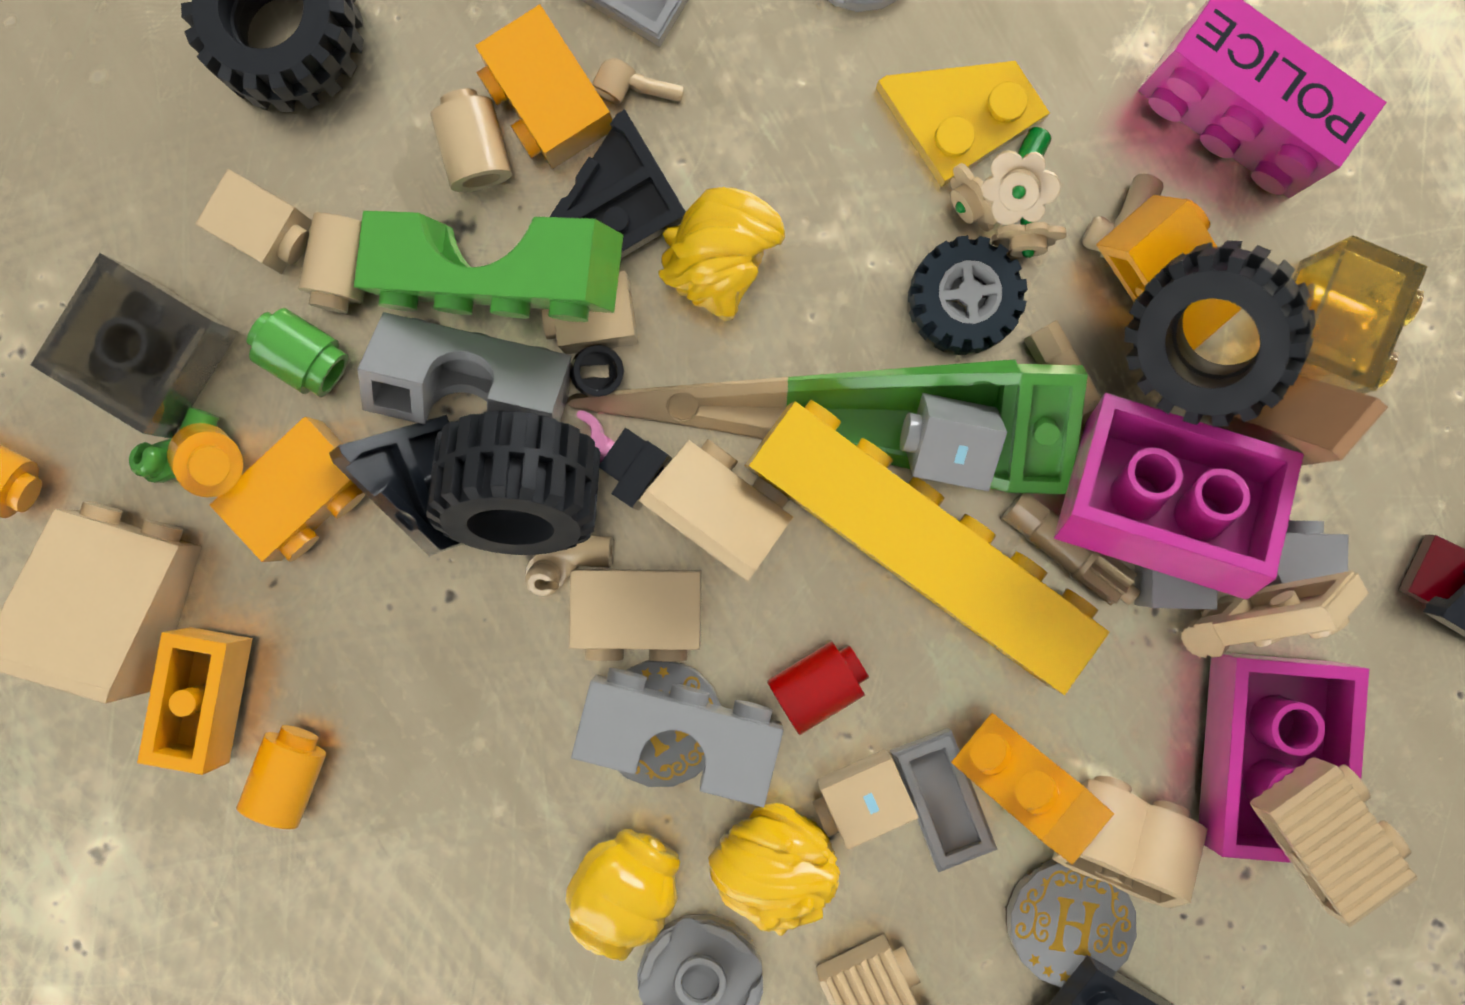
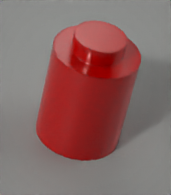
(819, 686)

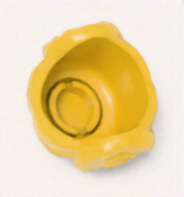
(622, 894)

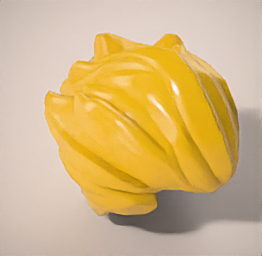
(720, 248)
(775, 869)

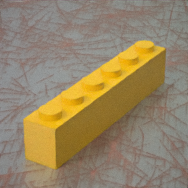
(927, 547)

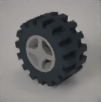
(988, 289)

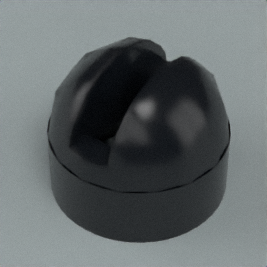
(597, 356)

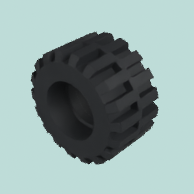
(282, 73)
(1212, 388)
(514, 483)

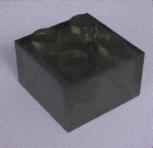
(134, 348)

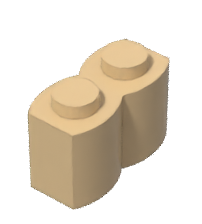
(1143, 847)

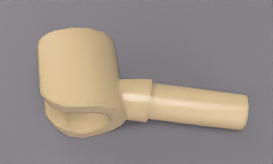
(617, 76)

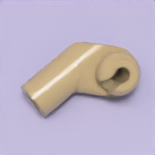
(1141, 190)

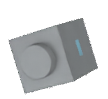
(953, 441)

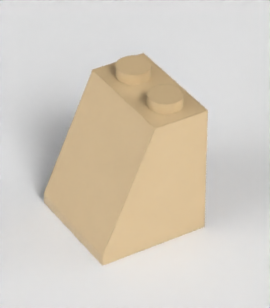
(95, 603)

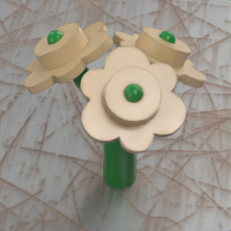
(1012, 194)

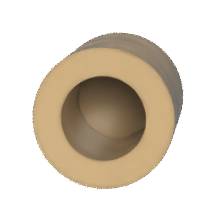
(470, 141)
(331, 262)

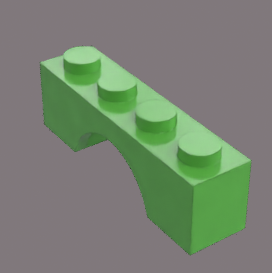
(555, 267)

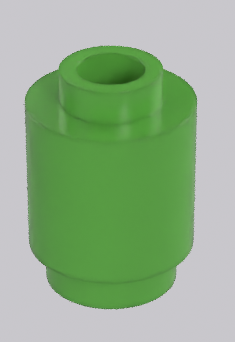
(296, 352)

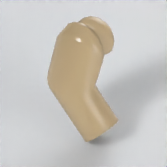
(550, 570)

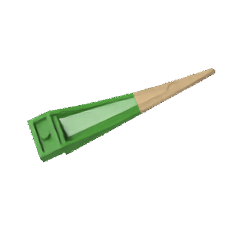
(1036, 403)

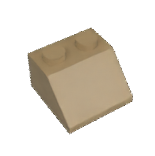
(719, 508)

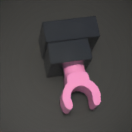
(628, 460)

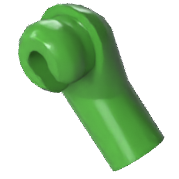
(152, 460)

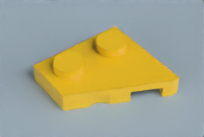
(962, 112)

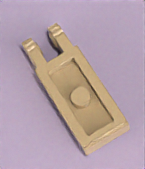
(1277, 611)

